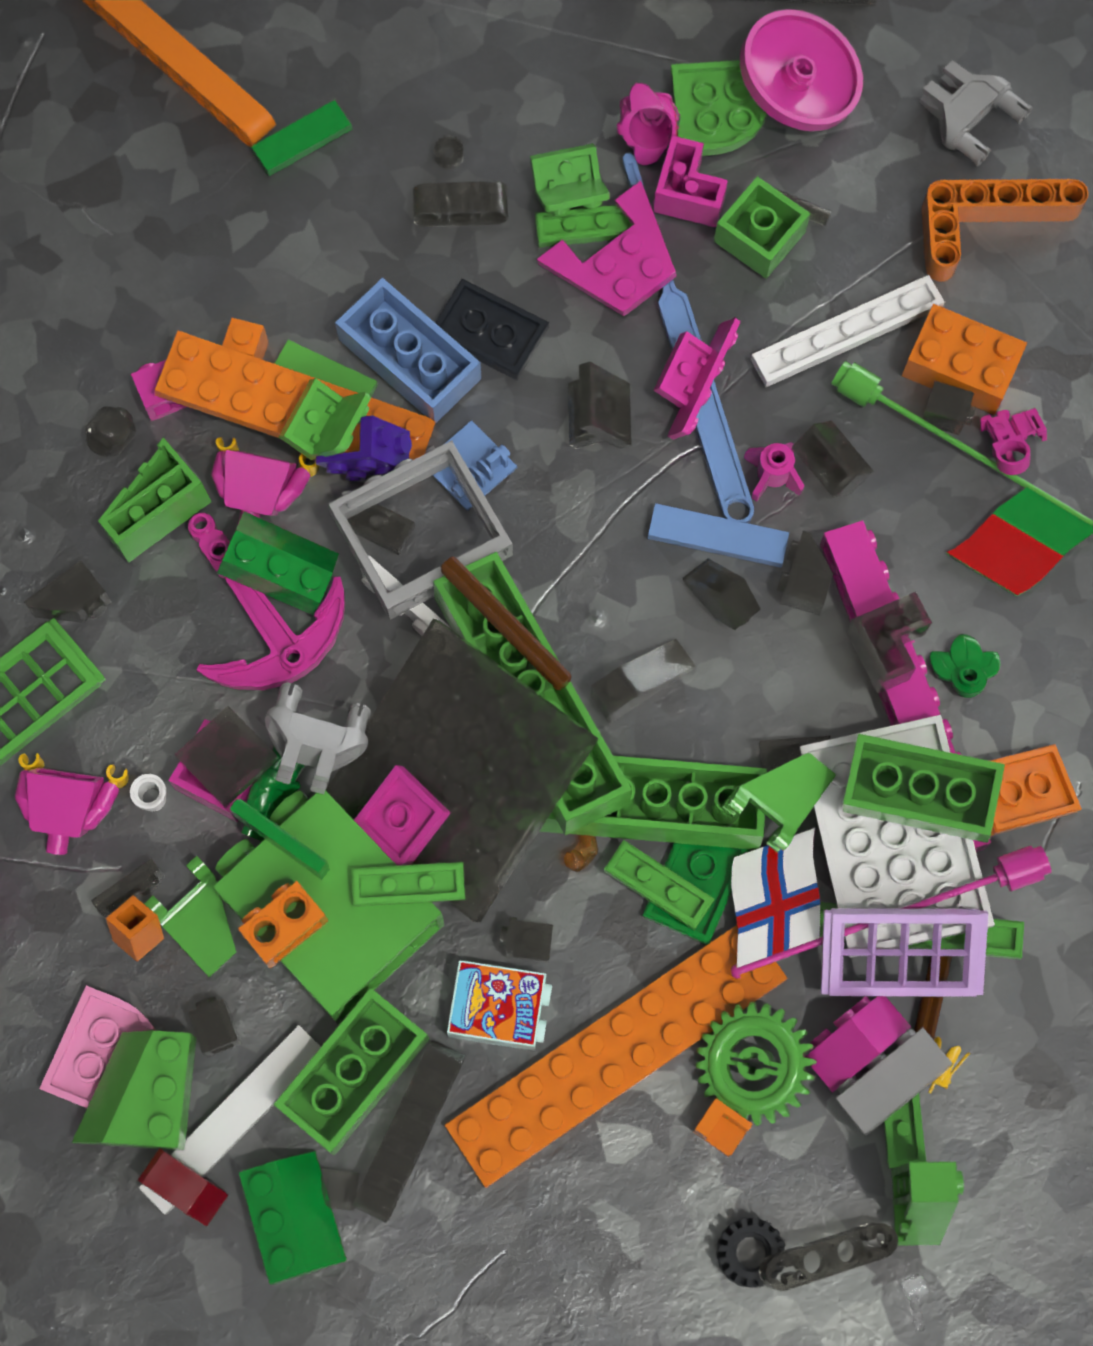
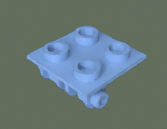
(484, 460)

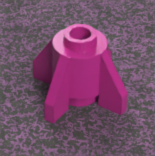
(774, 468)

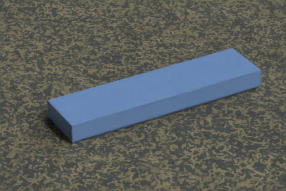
(718, 535)

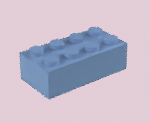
(408, 350)

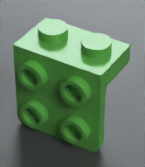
(568, 179)
(324, 420)

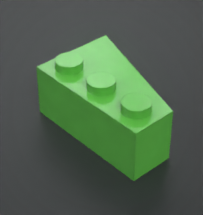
(154, 503)
(924, 1200)

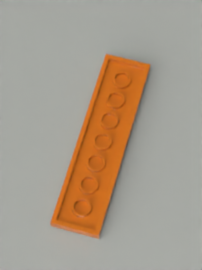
(259, 391)

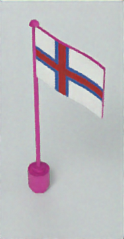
(781, 902)

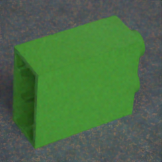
(358, 943)

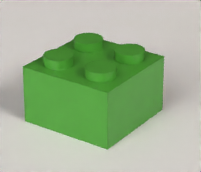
(761, 227)

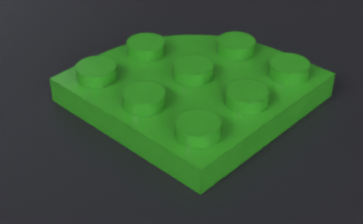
(715, 106)

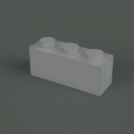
(892, 1080)

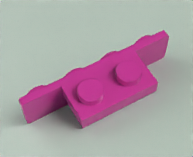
(691, 372)

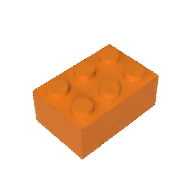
(964, 356)

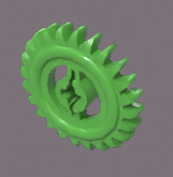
(790, 1071)

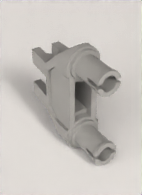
(969, 104)
(312, 740)

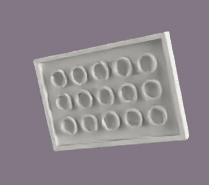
(888, 862)

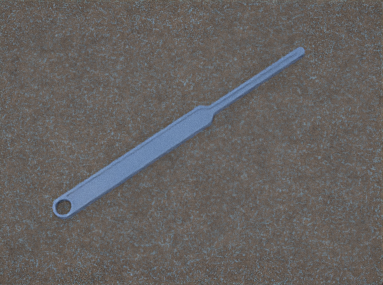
(712, 423)

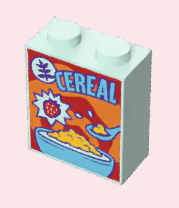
(498, 1005)

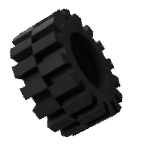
(728, 1246)

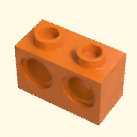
(289, 931)

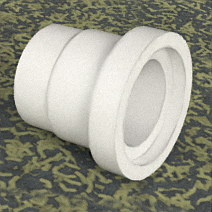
(143, 784)

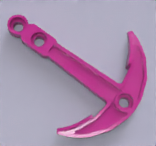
(274, 668)

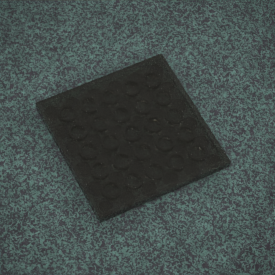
(480, 748)

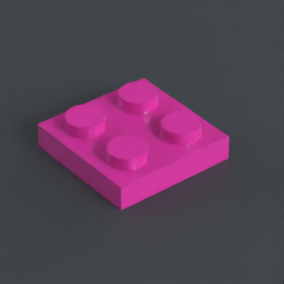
(402, 816)

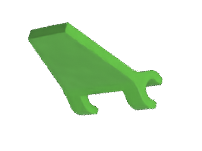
(784, 796)
(199, 921)

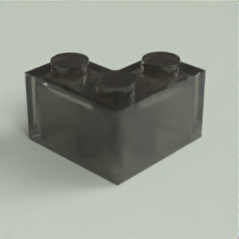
(881, 640)

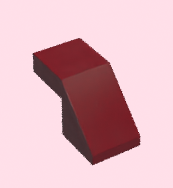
(183, 1187)

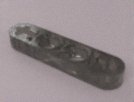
(828, 1252)

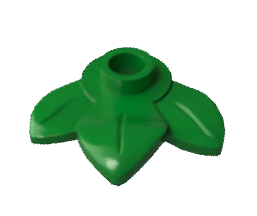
(965, 661)

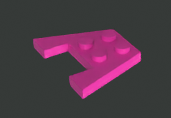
(627, 267)

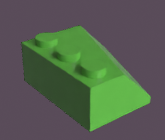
(143, 1093)

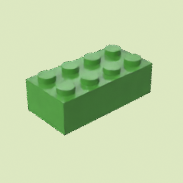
(923, 788)
(352, 1071)

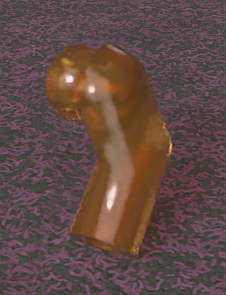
(582, 854)

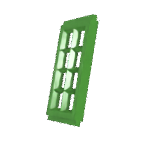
(72, 656)

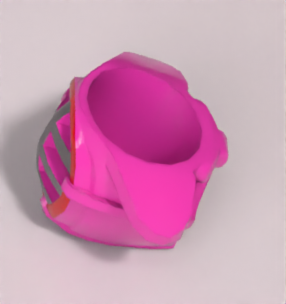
(647, 122)

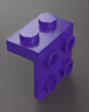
(380, 451)

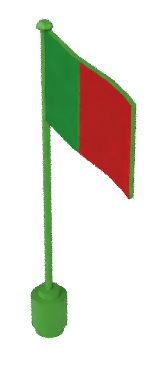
(1021, 536)

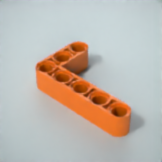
(990, 209)

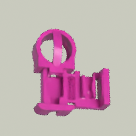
(1015, 434)

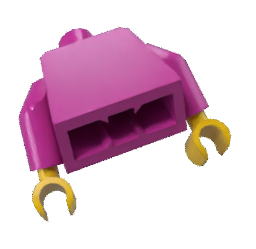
(258, 482)
(64, 801)

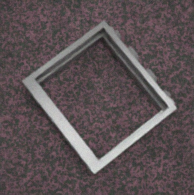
(403, 476)

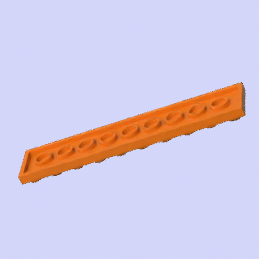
(607, 1058)

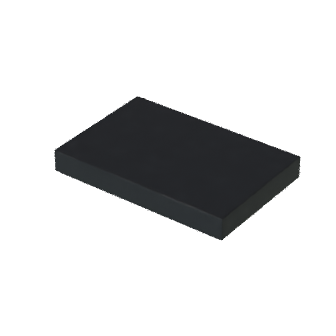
(492, 328)

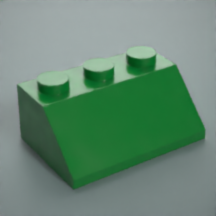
(278, 563)
(291, 1217)

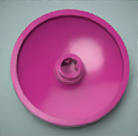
(801, 70)

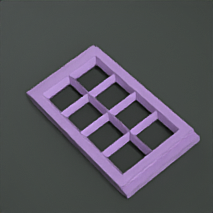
(973, 952)

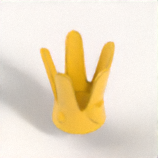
(945, 1079)

